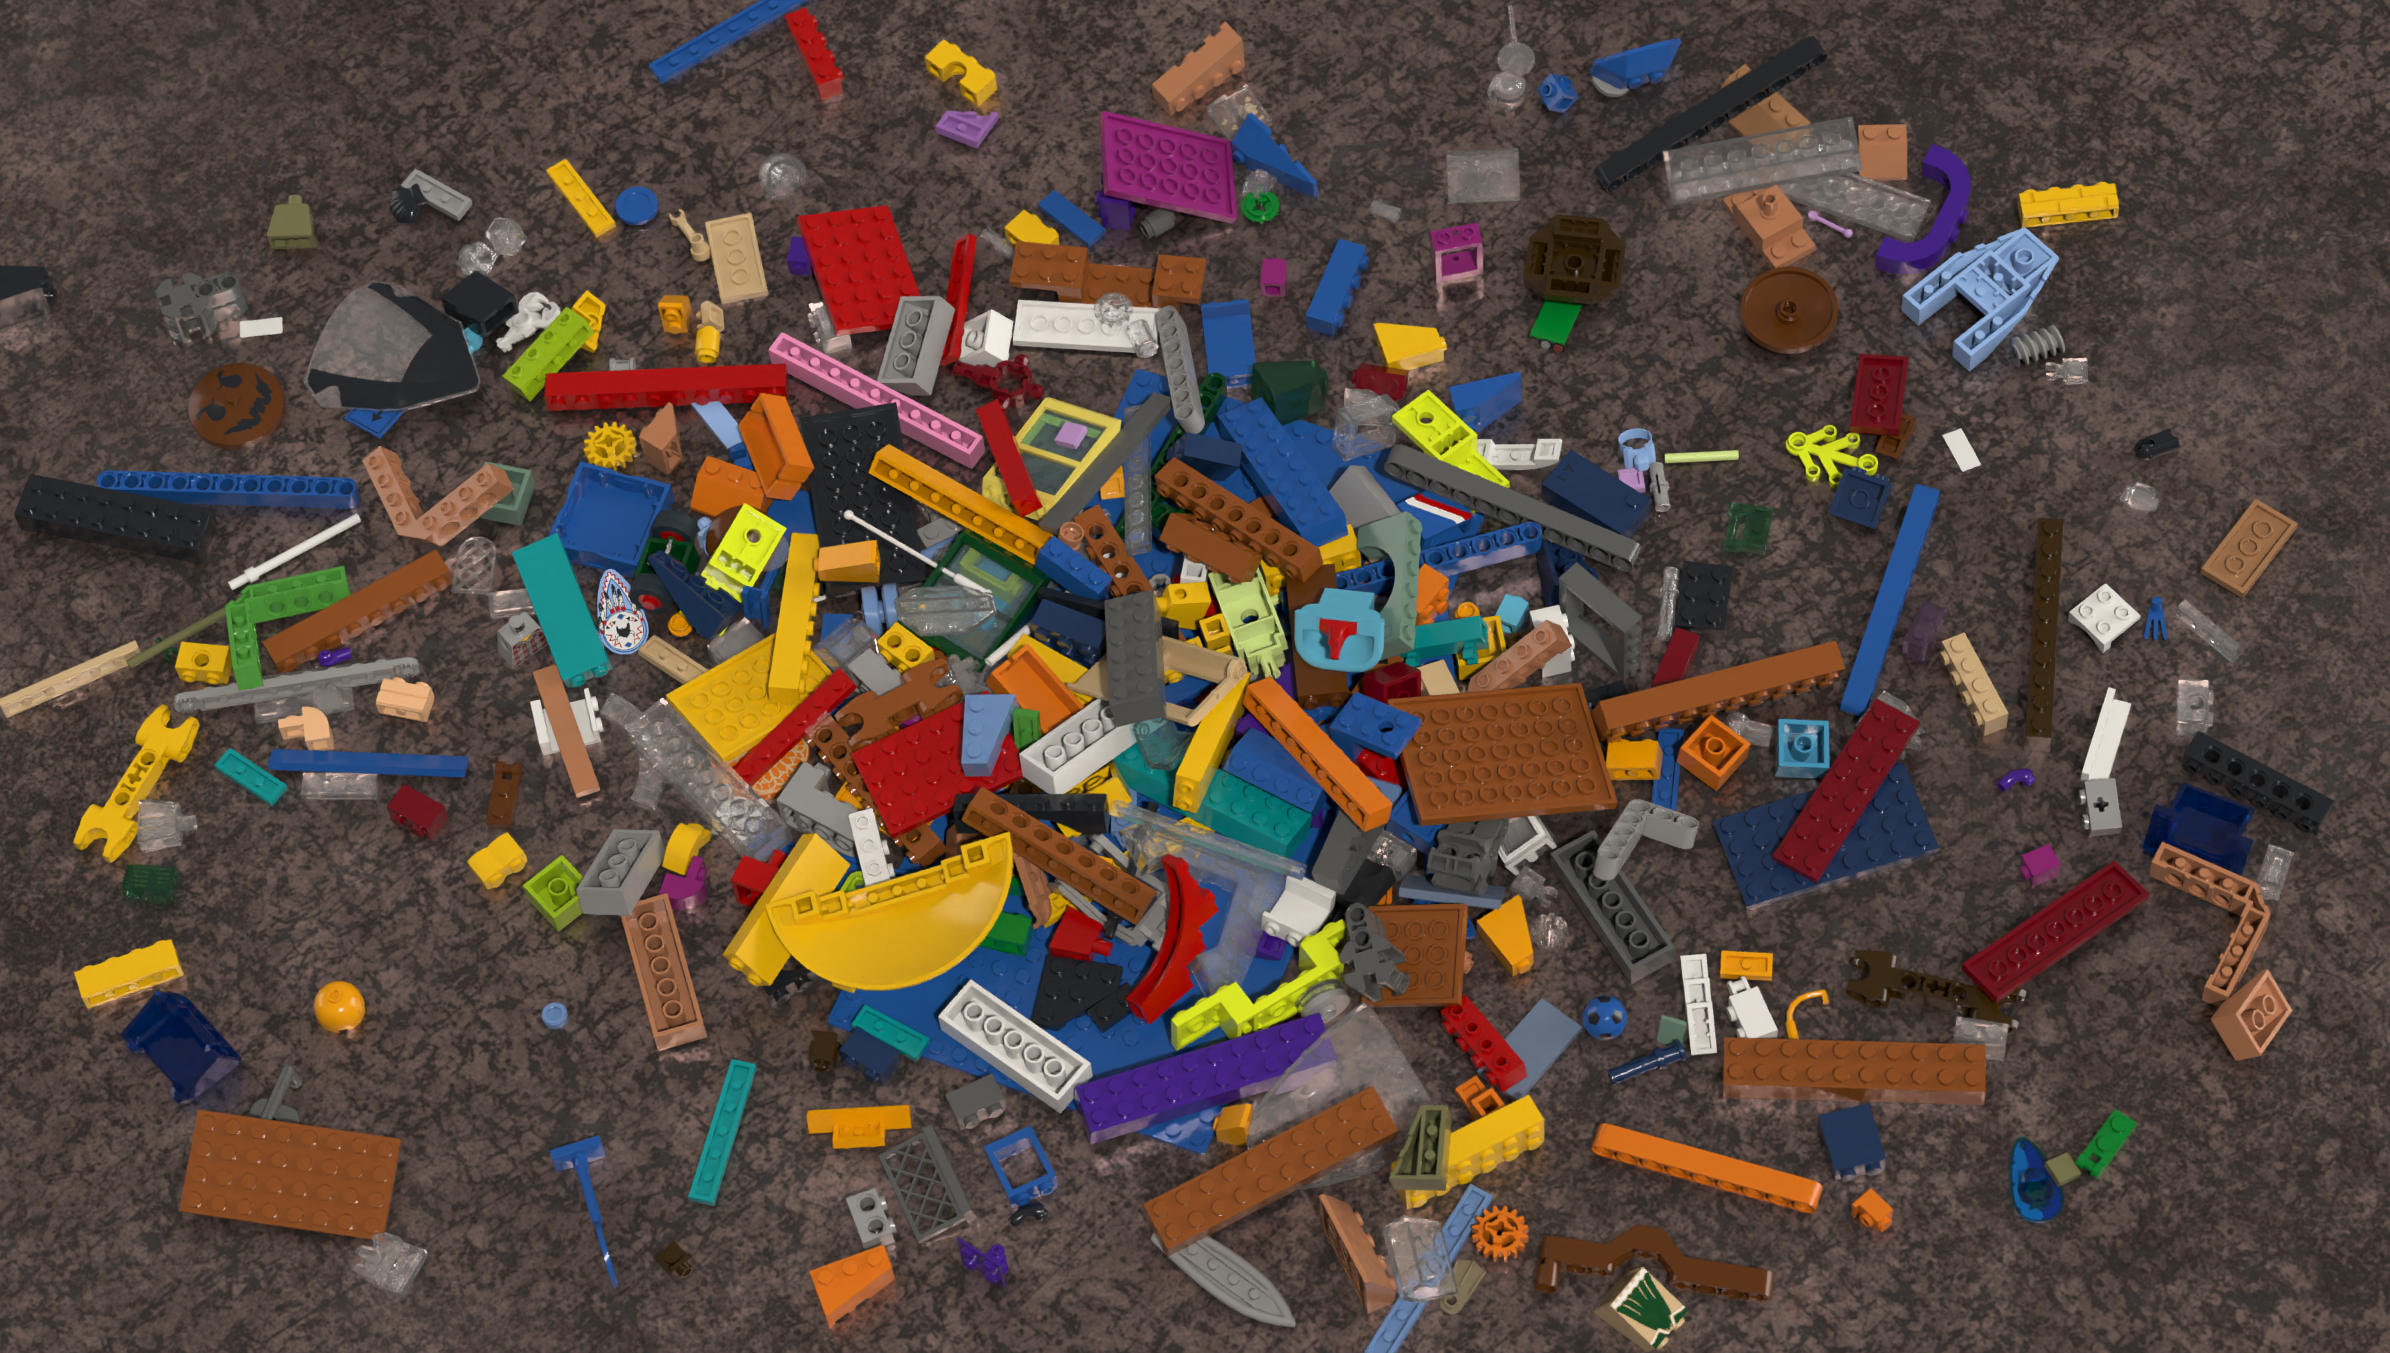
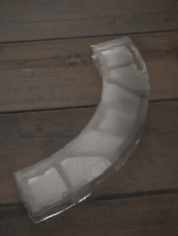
(649, 782)

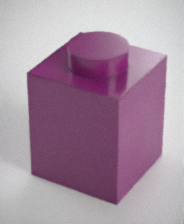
(1273, 277)
(2039, 865)

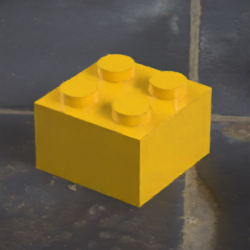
(1495, 648)

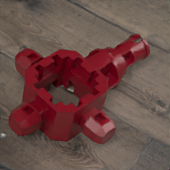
(991, 378)

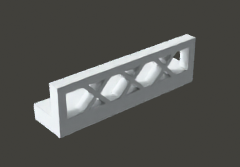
(2105, 738)

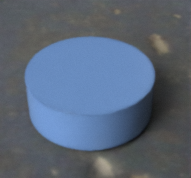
(554, 1015)

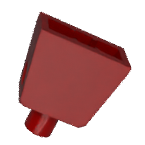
(1079, 937)

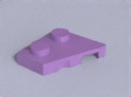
(966, 126)

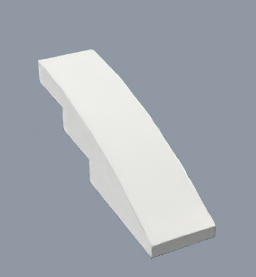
(1698, 1004)

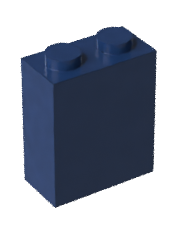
(1207, 455)
(1851, 1143)

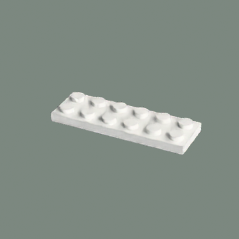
(1074, 326)

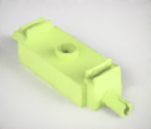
(1260, 641)

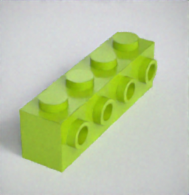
(548, 353)

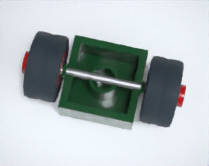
(674, 535)

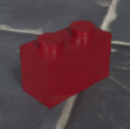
(417, 812)

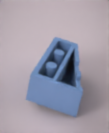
(984, 730)

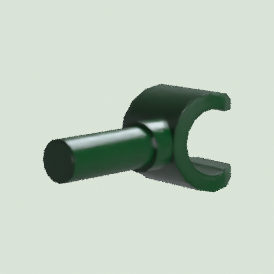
(170, 651)

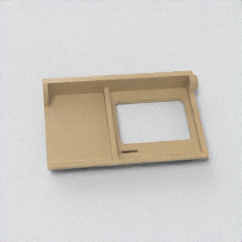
(1180, 657)

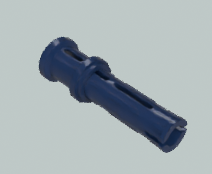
(1657, 1059)

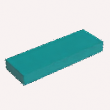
(250, 777)
(893, 1033)

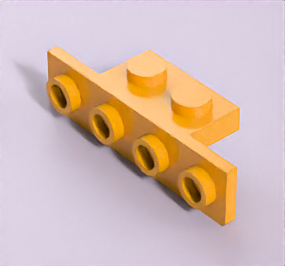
(859, 1125)

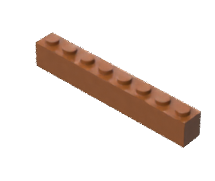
(358, 612)

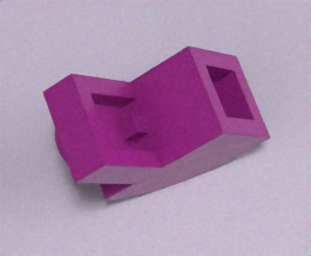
(689, 890)

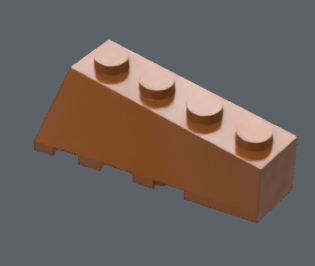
(1213, 547)

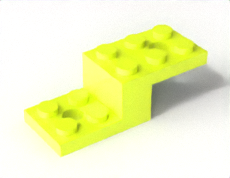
(1445, 437)
(737, 559)

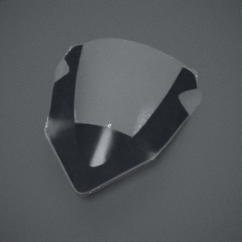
(390, 353)

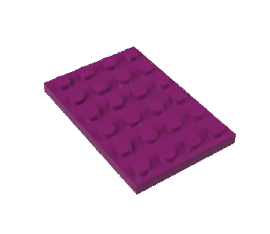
(1167, 167)

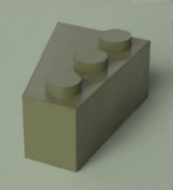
(1426, 1152)

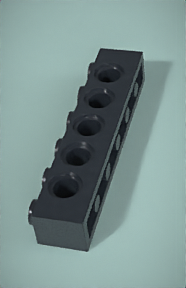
(2252, 771)

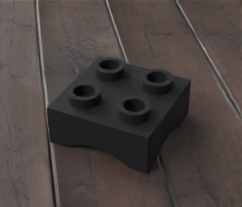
(1368, 885)

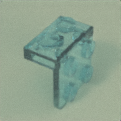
(1162, 743)

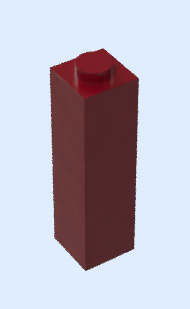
(1677, 658)

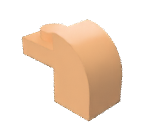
(312, 725)

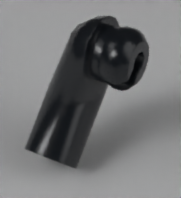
(1028, 1210)

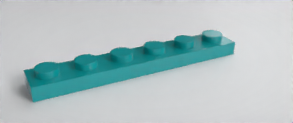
(722, 1132)

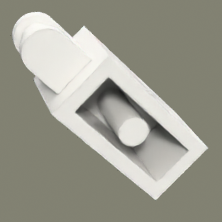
(1749, 1011)

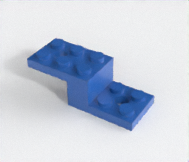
(1359, 726)

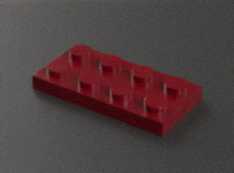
(1879, 394)

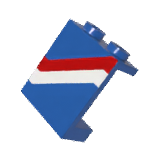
(1436, 515)

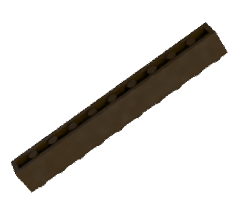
(2043, 635)

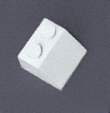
(986, 339)

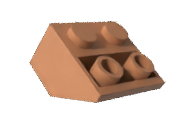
(662, 440)

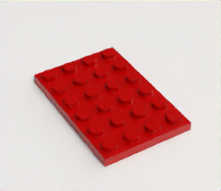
(858, 267)
(921, 771)

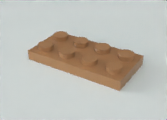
(2249, 548)

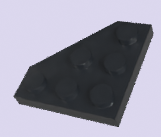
(1071, 989)

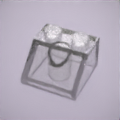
(846, 644)

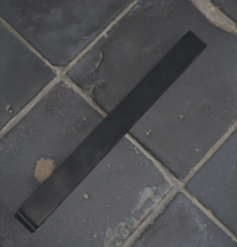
(1711, 113)

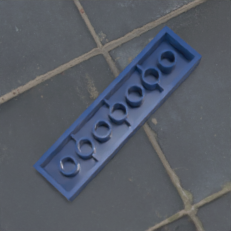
(1283, 474)

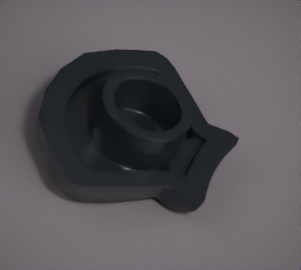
(406, 204)

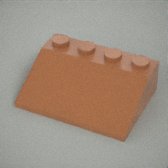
(1357, 1254)

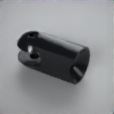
(2156, 445)

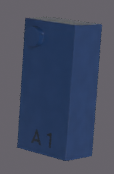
(1595, 495)

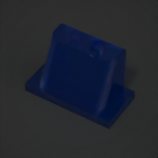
(2203, 827)

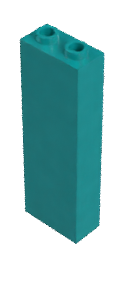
(562, 611)

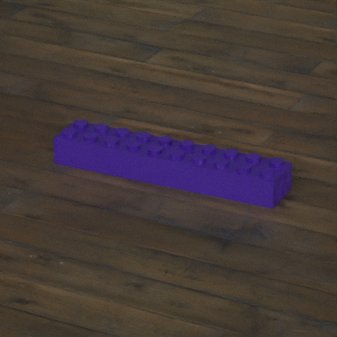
(1193, 1080)

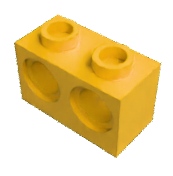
(909, 648)

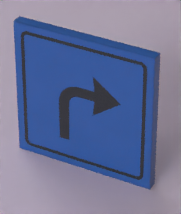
(373, 422)

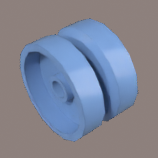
(877, 611)

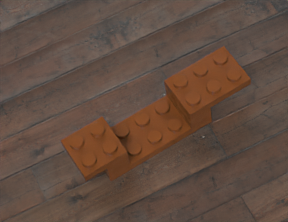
(1079, 281)

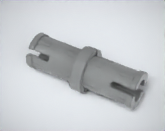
(1661, 499)

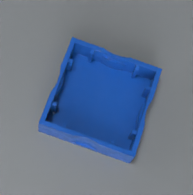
(609, 517)

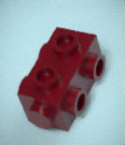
(1381, 380)

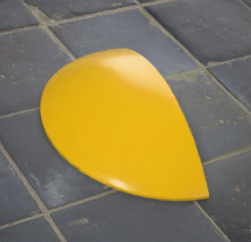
(900, 927)

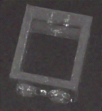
(1351, 445)

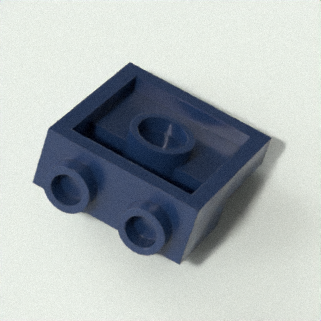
(1861, 497)

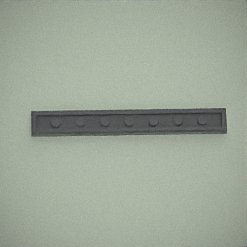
(1106, 463)

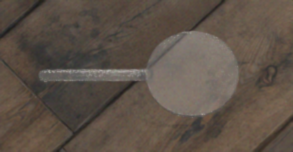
(1515, 55)

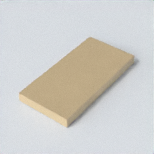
(736, 258)

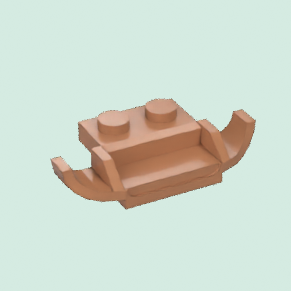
(1036, 890)

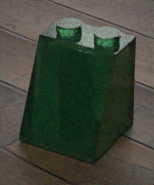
(1290, 388)

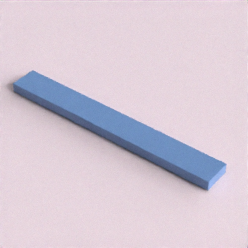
(1456, 1233)

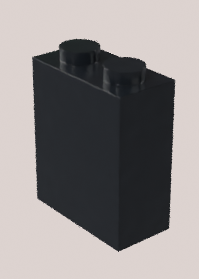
(480, 304)

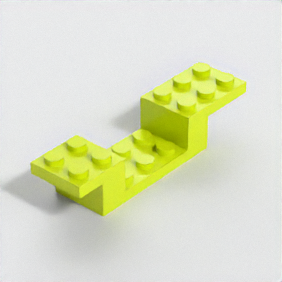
(1239, 1016)

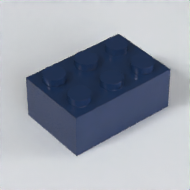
(1070, 633)

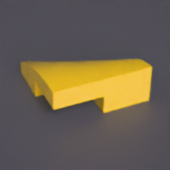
(592, 311)

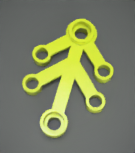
(1828, 453)

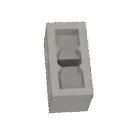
(868, 1220)

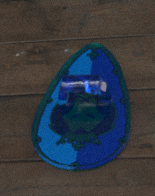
(2031, 1186)

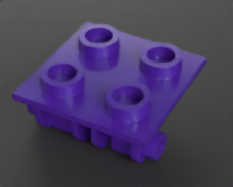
(991, 1264)

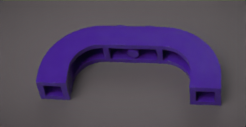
(1918, 256)

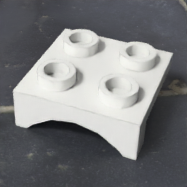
(2103, 616)

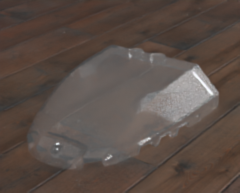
(1338, 1065)

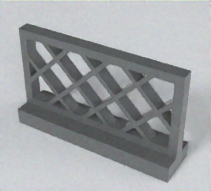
(944, 1170)

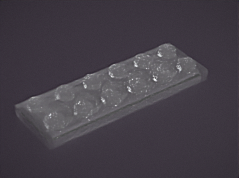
(1863, 203)

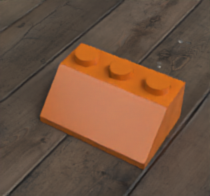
(725, 486)

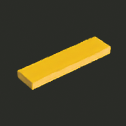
(580, 198)

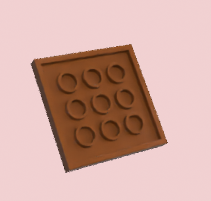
(1433, 949)

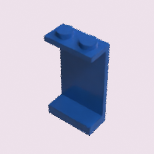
(1229, 341)

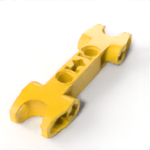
(115, 820)

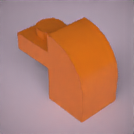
(1478, 1099)

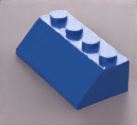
(1272, 768)

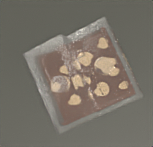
(1232, 111)

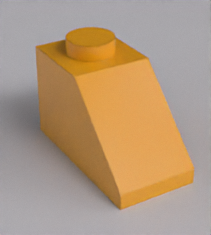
(1234, 1124)

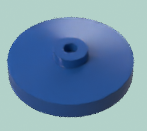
(636, 205)

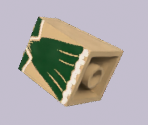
(1641, 1309)

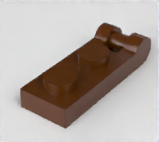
(504, 795)

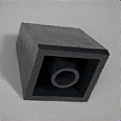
(24, 294)

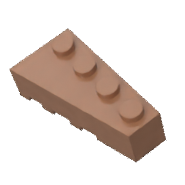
(1200, 70)

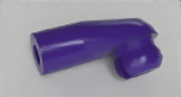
(328, 659)
(2013, 776)

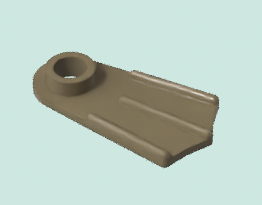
(1467, 1277)

